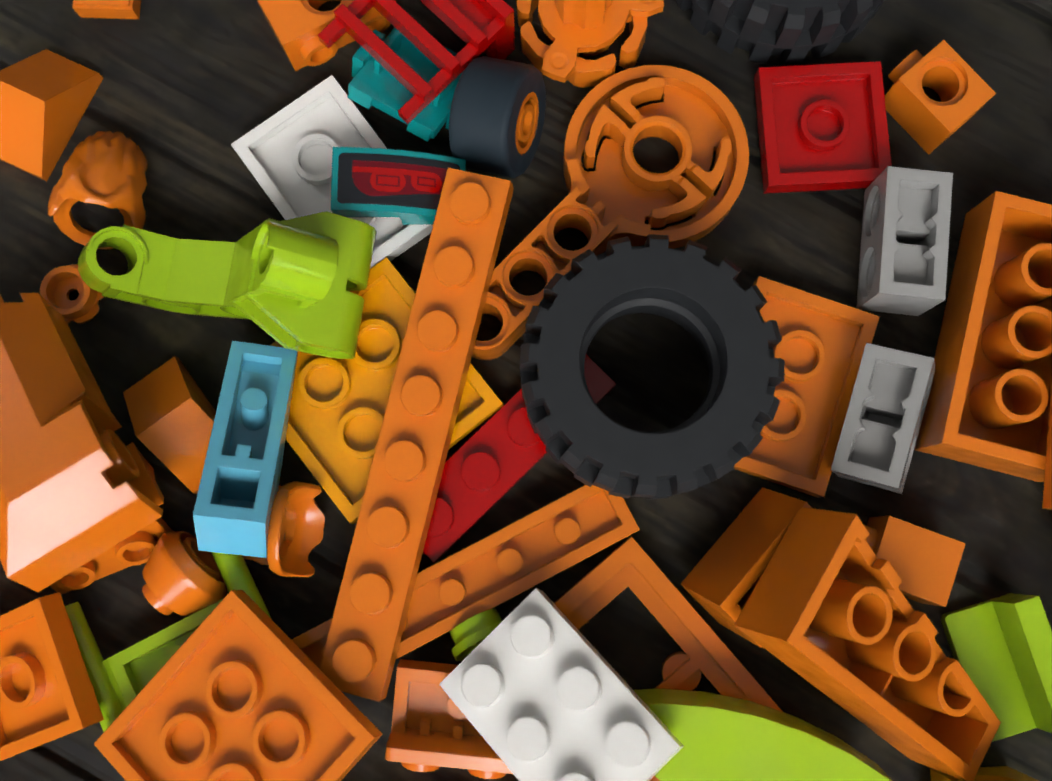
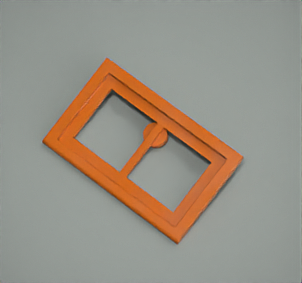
(702, 647)

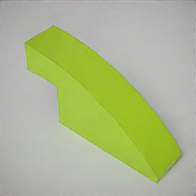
(750, 742)

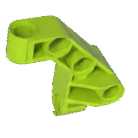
(281, 275)

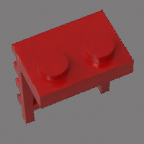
(481, 24)

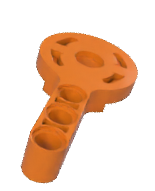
(620, 192)

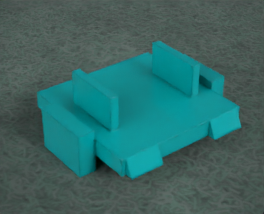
(378, 88)

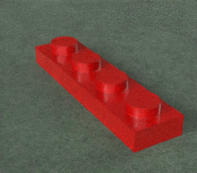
(491, 466)

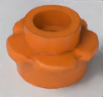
(56, 290)

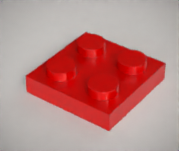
(821, 126)

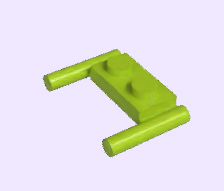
(129, 671)

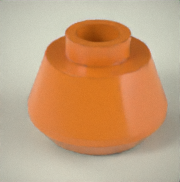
(181, 576)

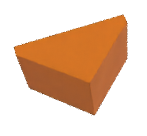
(41, 109)
(173, 420)

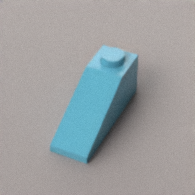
(245, 451)

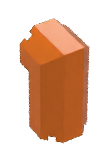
(63, 470)

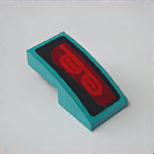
(389, 183)

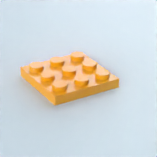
(343, 401)

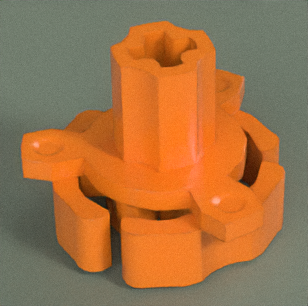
(586, 29)

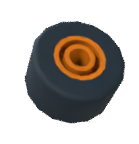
(497, 116)

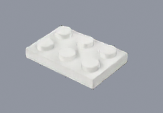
(294, 161)
(556, 703)

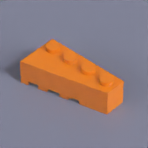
(853, 635)

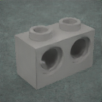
(905, 241)
(884, 417)

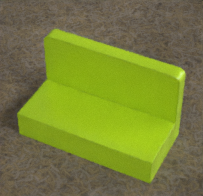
(1008, 658)

